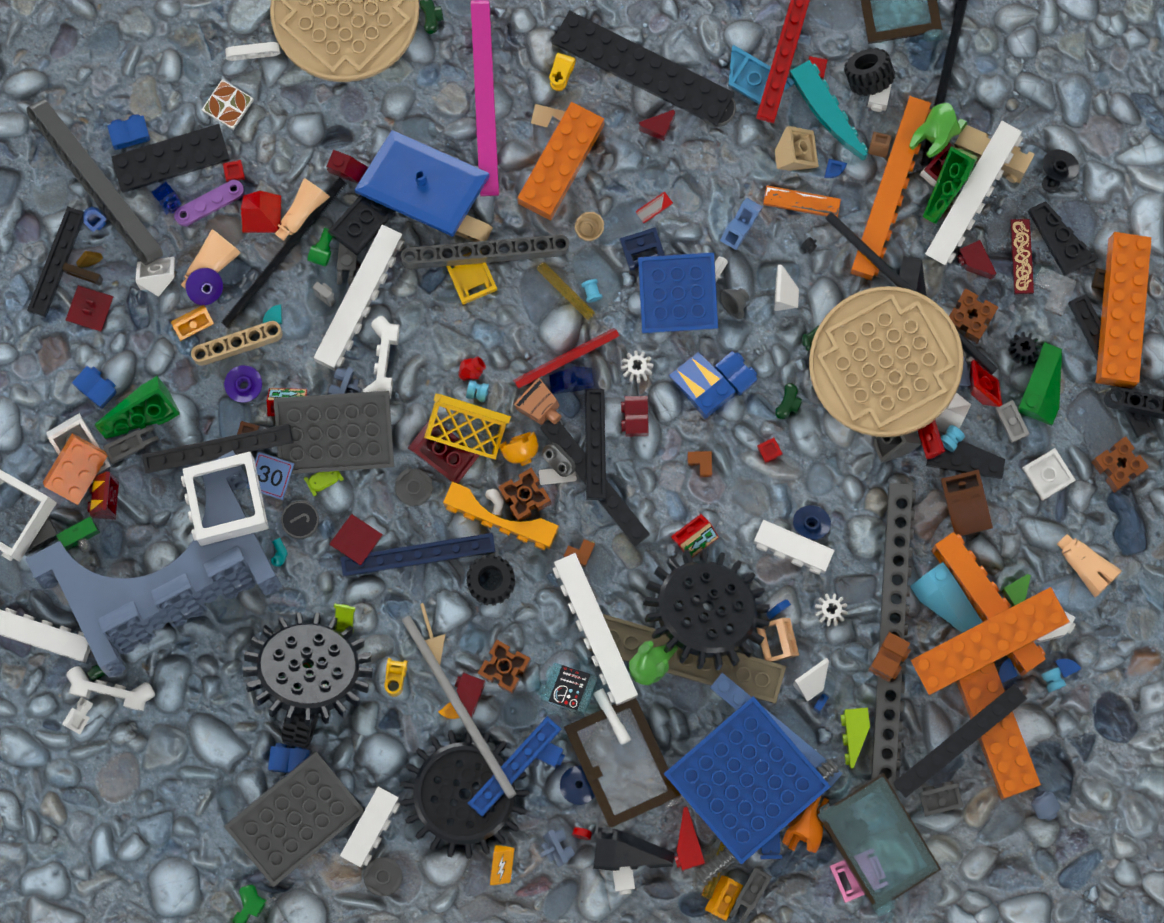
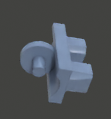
(345, 376)
(553, 849)

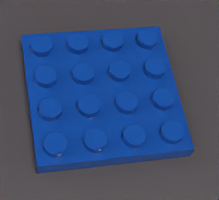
(678, 293)

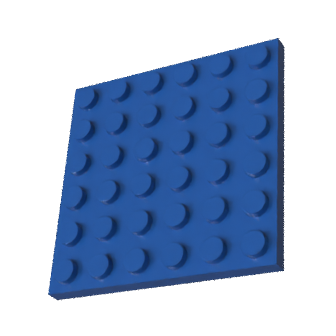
(747, 780)

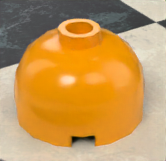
(520, 448)

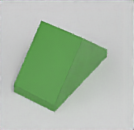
(1017, 591)

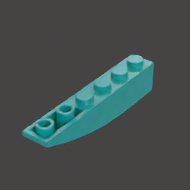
(826, 108)

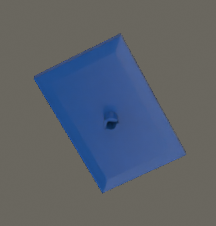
(422, 183)

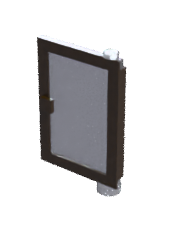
(626, 776)

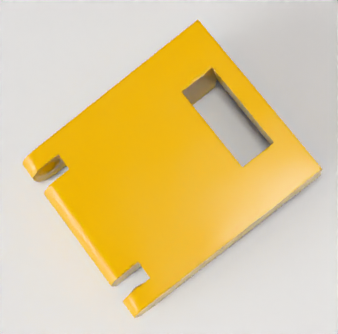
(469, 277)

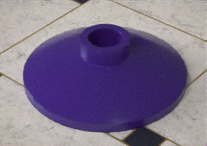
(198, 280)
(240, 375)

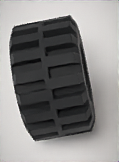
(869, 71)
(490, 563)
(297, 733)

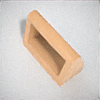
(786, 638)

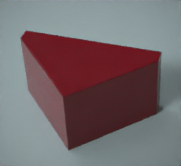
(658, 125)
(937, 163)

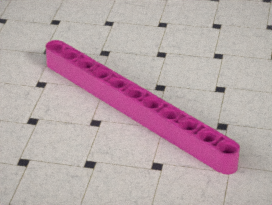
(484, 95)

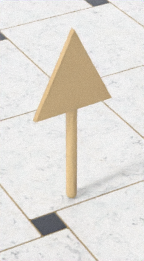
(435, 643)

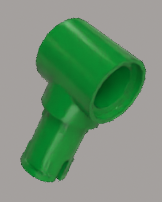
(321, 251)

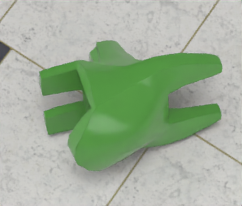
(938, 129)
(650, 663)

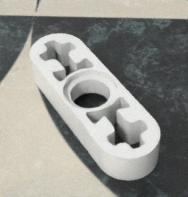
(252, 51)

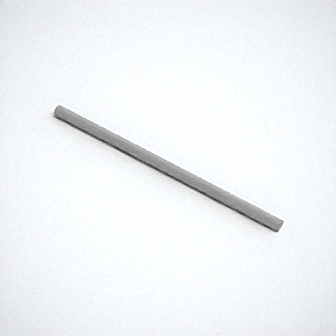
(459, 707)

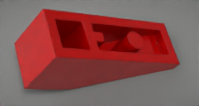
(688, 847)

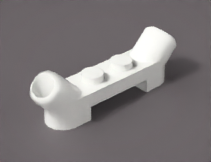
(389, 335)
(82, 687)

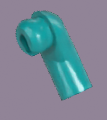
(281, 553)

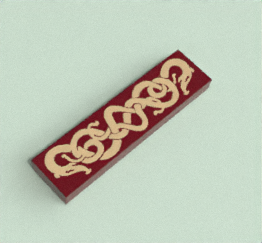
(1021, 256)

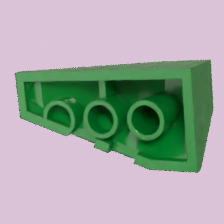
(951, 179)
(1042, 392)
(143, 407)

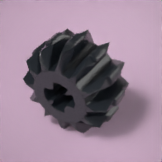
(1031, 349)

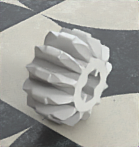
(629, 366)
(824, 607)

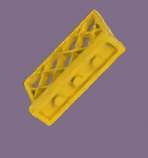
(471, 410)

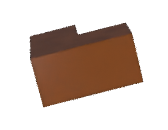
(701, 458)
(583, 553)

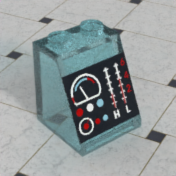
(568, 688)

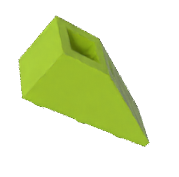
(856, 729)

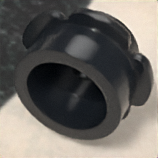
(808, 245)

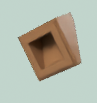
(879, 144)

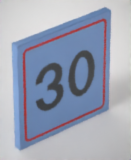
(273, 474)

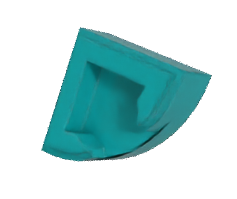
(274, 314)

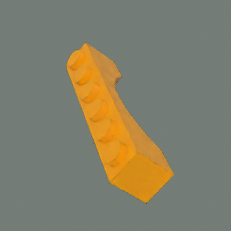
(536, 531)

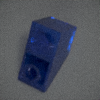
(166, 198)
(571, 380)

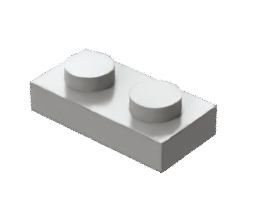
(324, 293)
(1012, 421)

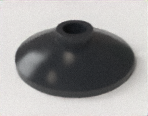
(1063, 160)

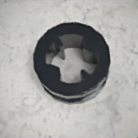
(1050, 189)

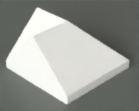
(155, 275)
(785, 291)
(953, 414)
(812, 681)

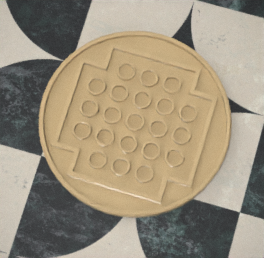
(344, 36)
(886, 361)

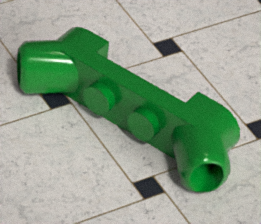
(251, 904)

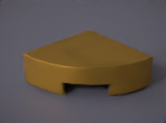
(89, 259)

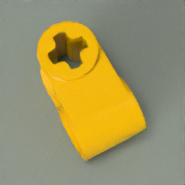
(562, 68)
(396, 673)

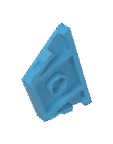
(750, 75)

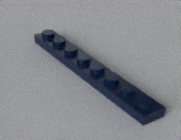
(420, 554)

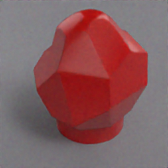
(471, 368)

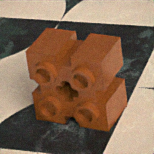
(983, 314)
(1119, 476)
(528, 484)
(500, 655)
(889, 657)

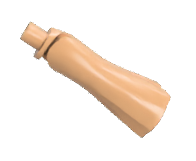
(306, 201)
(213, 254)
(1090, 566)

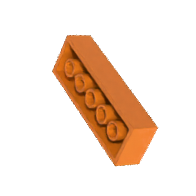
(561, 161)

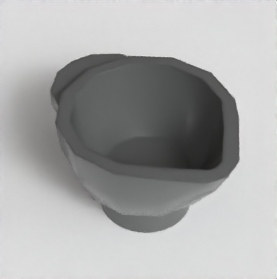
(734, 301)

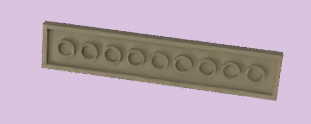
(752, 674)

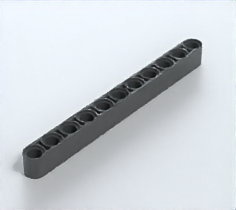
(94, 182)

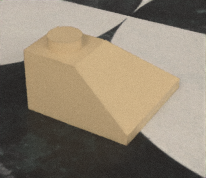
(796, 150)

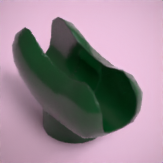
(432, 15)
(789, 403)

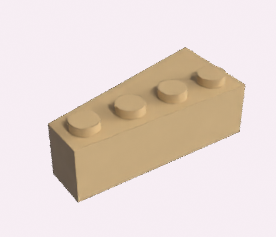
(976, 143)

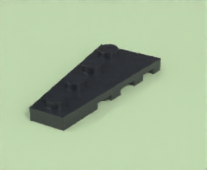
(1063, 244)
(967, 459)

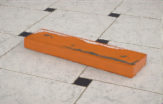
(801, 201)

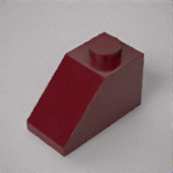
(345, 167)
(976, 260)
(469, 691)

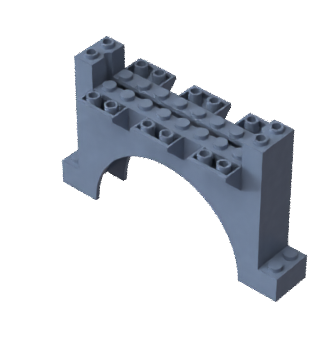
(125, 611)

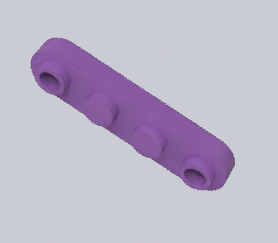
(209, 203)

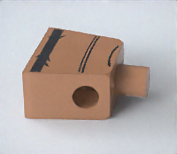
(538, 404)

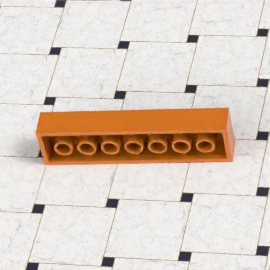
(1123, 310)
(982, 594)
(990, 641)
(1003, 743)

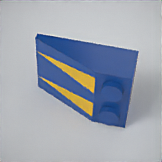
(702, 385)

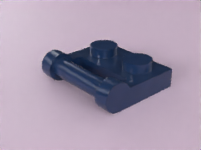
(640, 243)

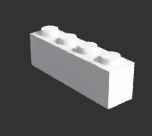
(794, 547)
(370, 827)

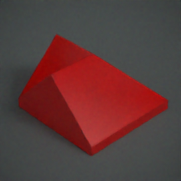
(261, 212)
(984, 386)

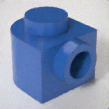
(94, 218)

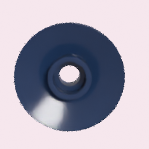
(814, 516)
(570, 792)

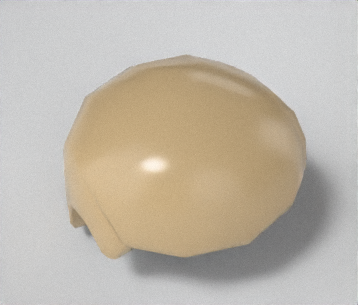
(589, 226)

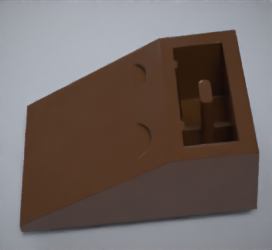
(967, 503)

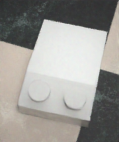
(59, 435)

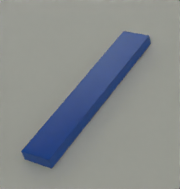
(515, 765)

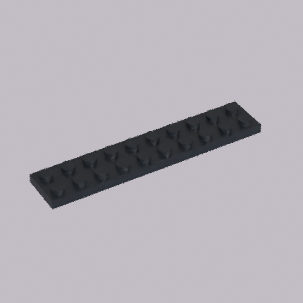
(643, 68)

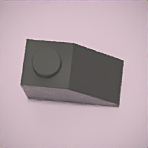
(45, 536)

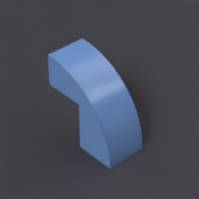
(741, 224)

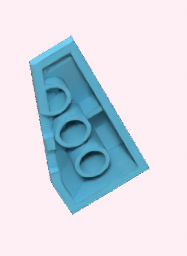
(946, 598)

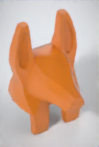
(806, 828)

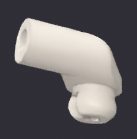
(497, 499)

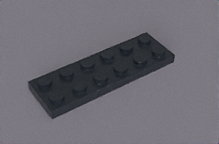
(170, 158)

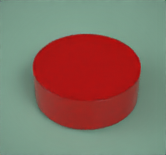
(582, 833)

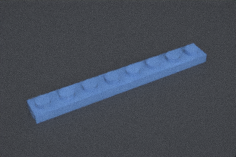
(737, 697)

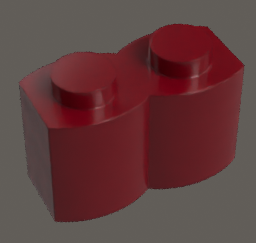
(635, 416)

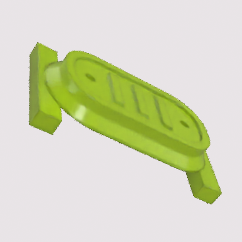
(322, 480)
(345, 616)

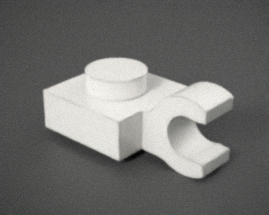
(77, 718)

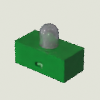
(79, 535)

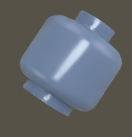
(1045, 805)

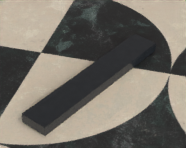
(55, 261)
(595, 444)

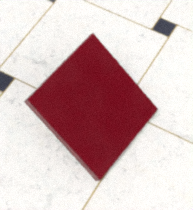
(89, 308)
(356, 539)

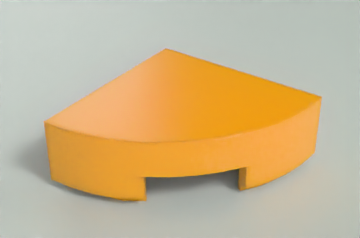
(449, 712)

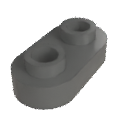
(558, 458)

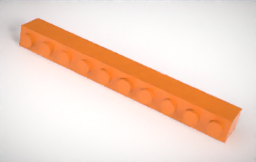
(891, 186)

